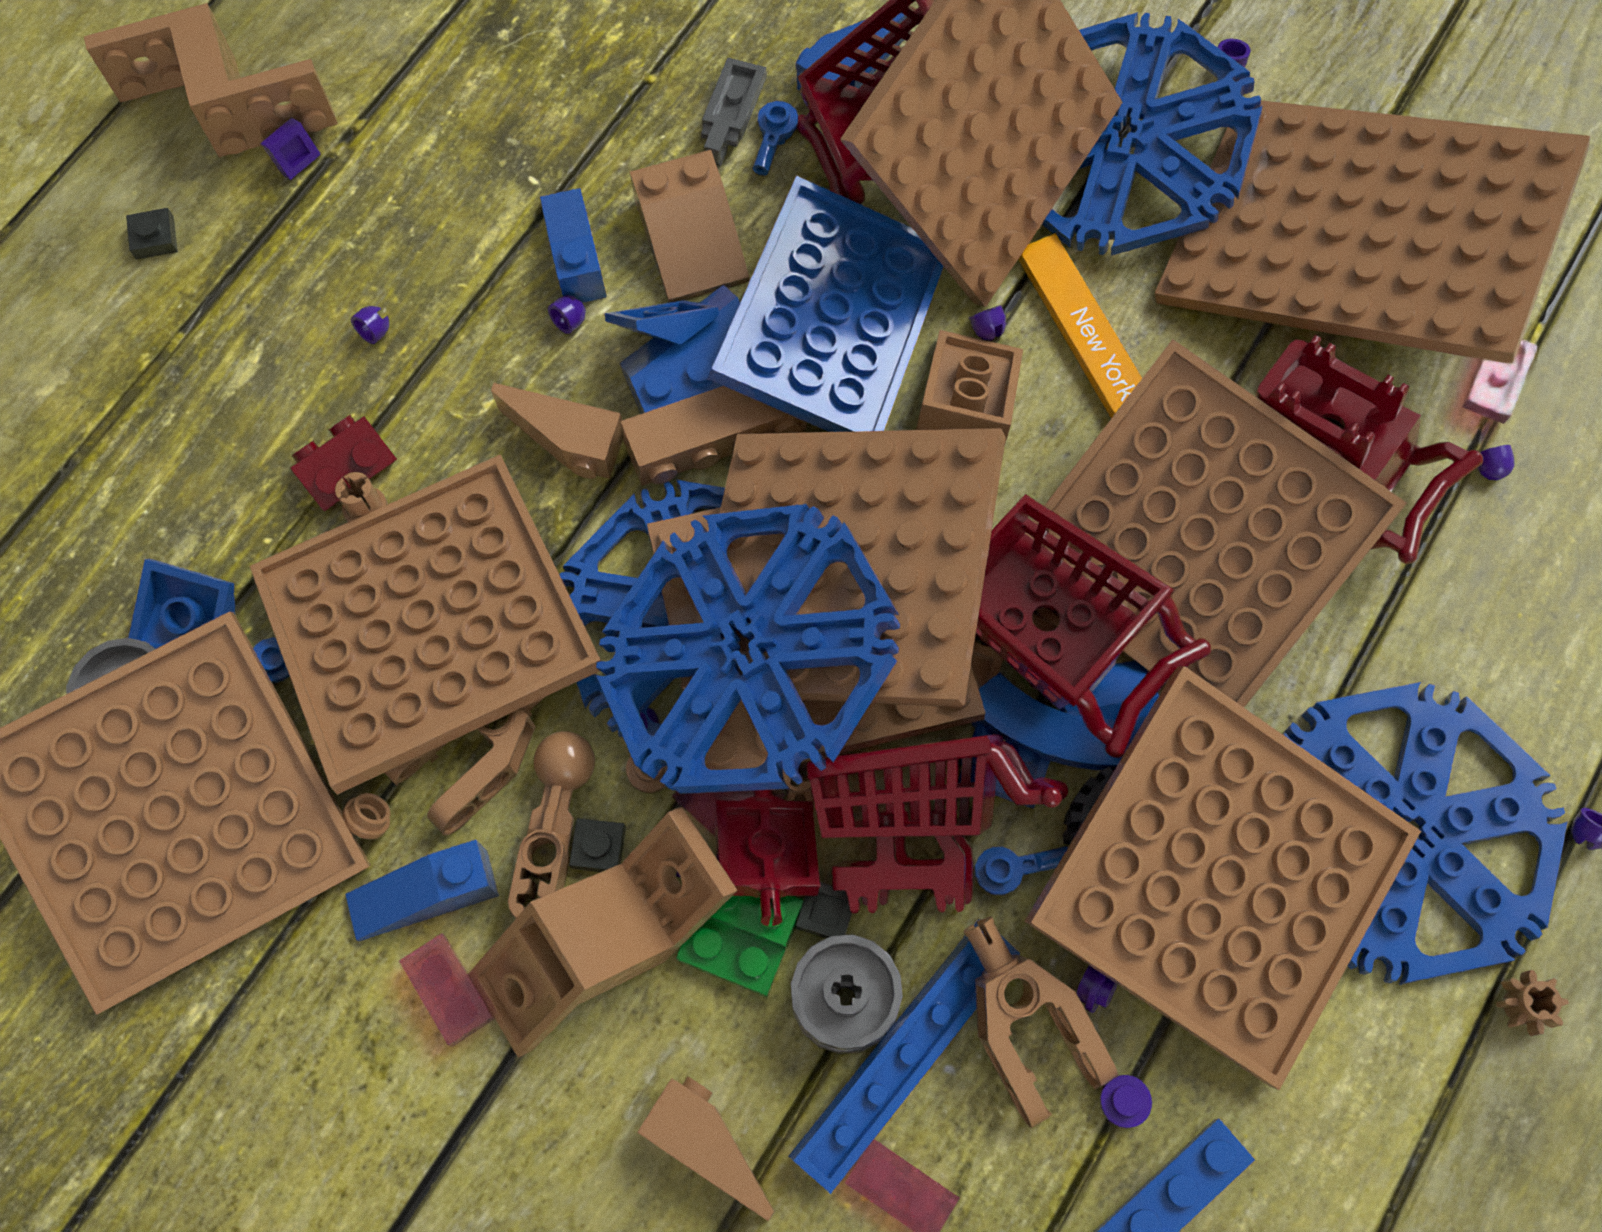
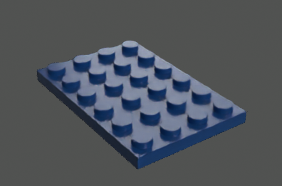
(830, 313)

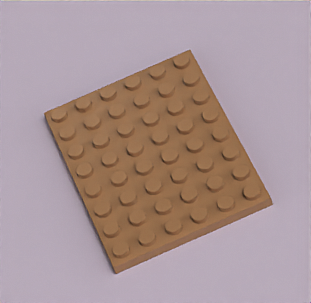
(1384, 229)

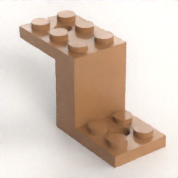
(193, 52)
(600, 931)

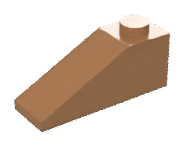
(573, 433)
(699, 1138)

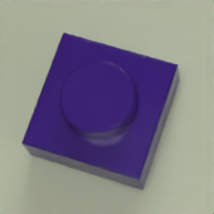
(290, 148)

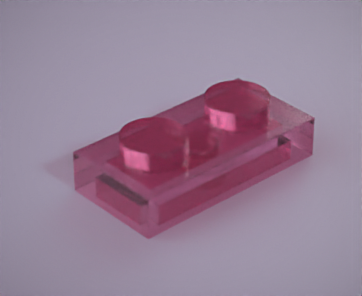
(1499, 385)
(446, 990)
(901, 1189)

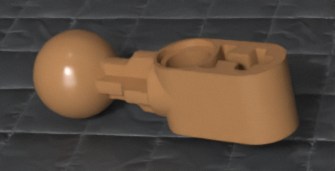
(563, 765)

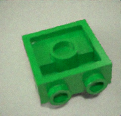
(739, 946)

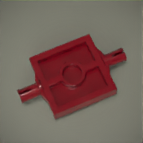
(768, 849)

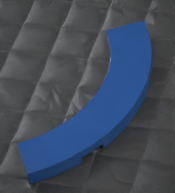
(1043, 729)

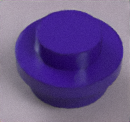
(1095, 989)
(1126, 1101)

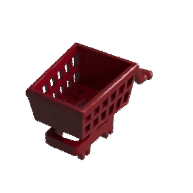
(837, 103)
(1376, 431)
(1091, 622)
(894, 869)

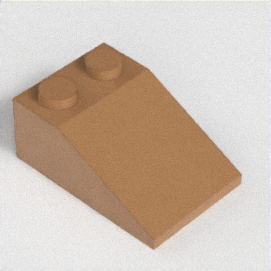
(689, 226)
(970, 384)

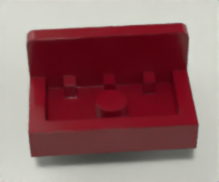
(350, 450)

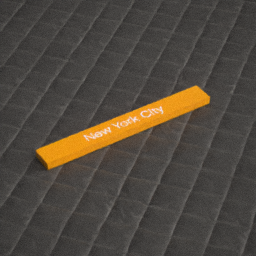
(1080, 321)

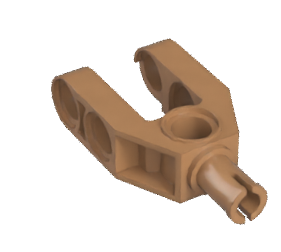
(481, 780)
(1040, 988)

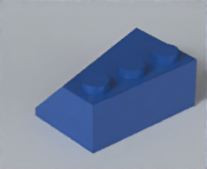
(673, 372)

